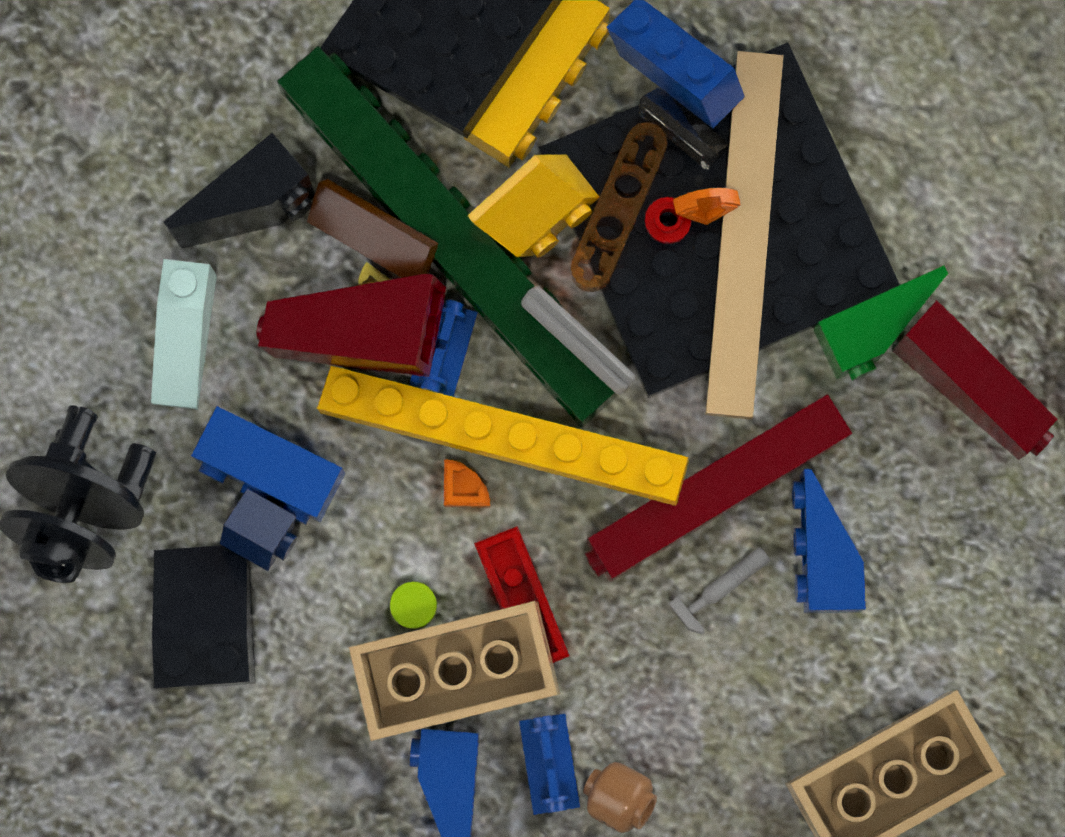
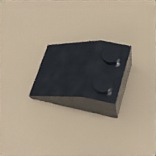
(247, 197)
(201, 619)

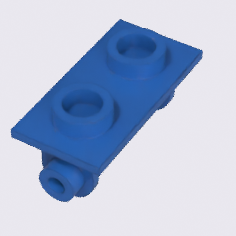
(450, 349)
(549, 764)

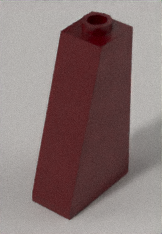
(360, 326)
(976, 382)

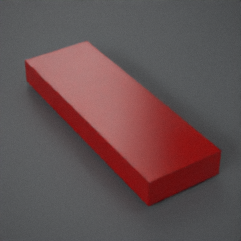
(517, 582)

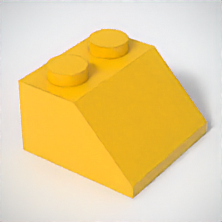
(536, 205)

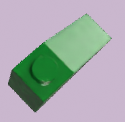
(866, 331)

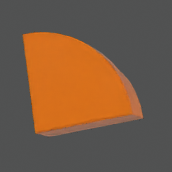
(707, 204)
(463, 486)

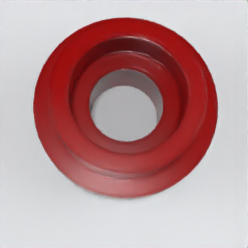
(663, 233)

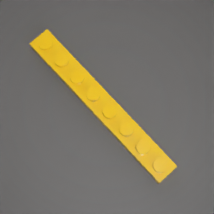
(503, 435)

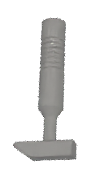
(719, 588)

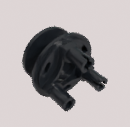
(75, 493)

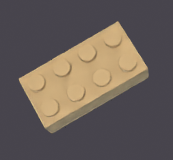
(454, 670)
(898, 774)

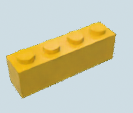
(539, 79)

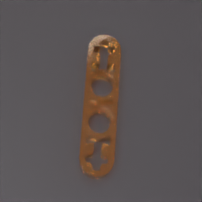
(622, 208)

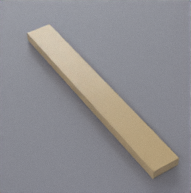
(744, 238)

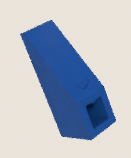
(830, 562)

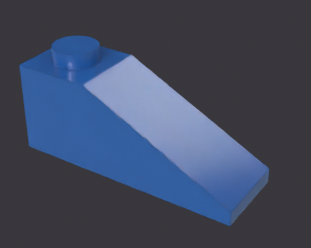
(448, 777)

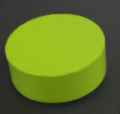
(413, 605)

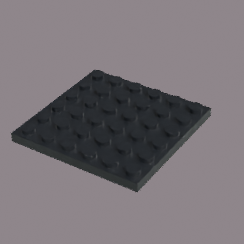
(664, 295)

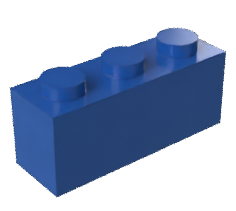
(676, 62)
(267, 465)

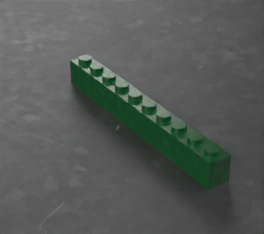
(414, 195)

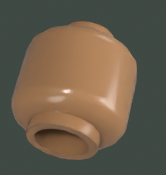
(620, 797)

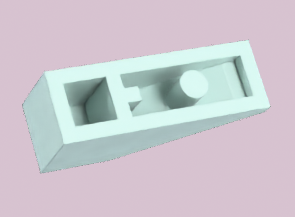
(182, 332)

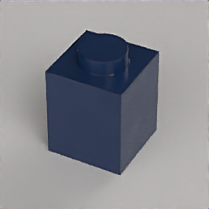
(259, 530)

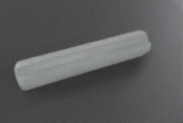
(578, 340)

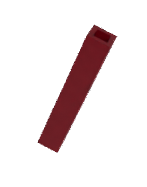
(718, 489)

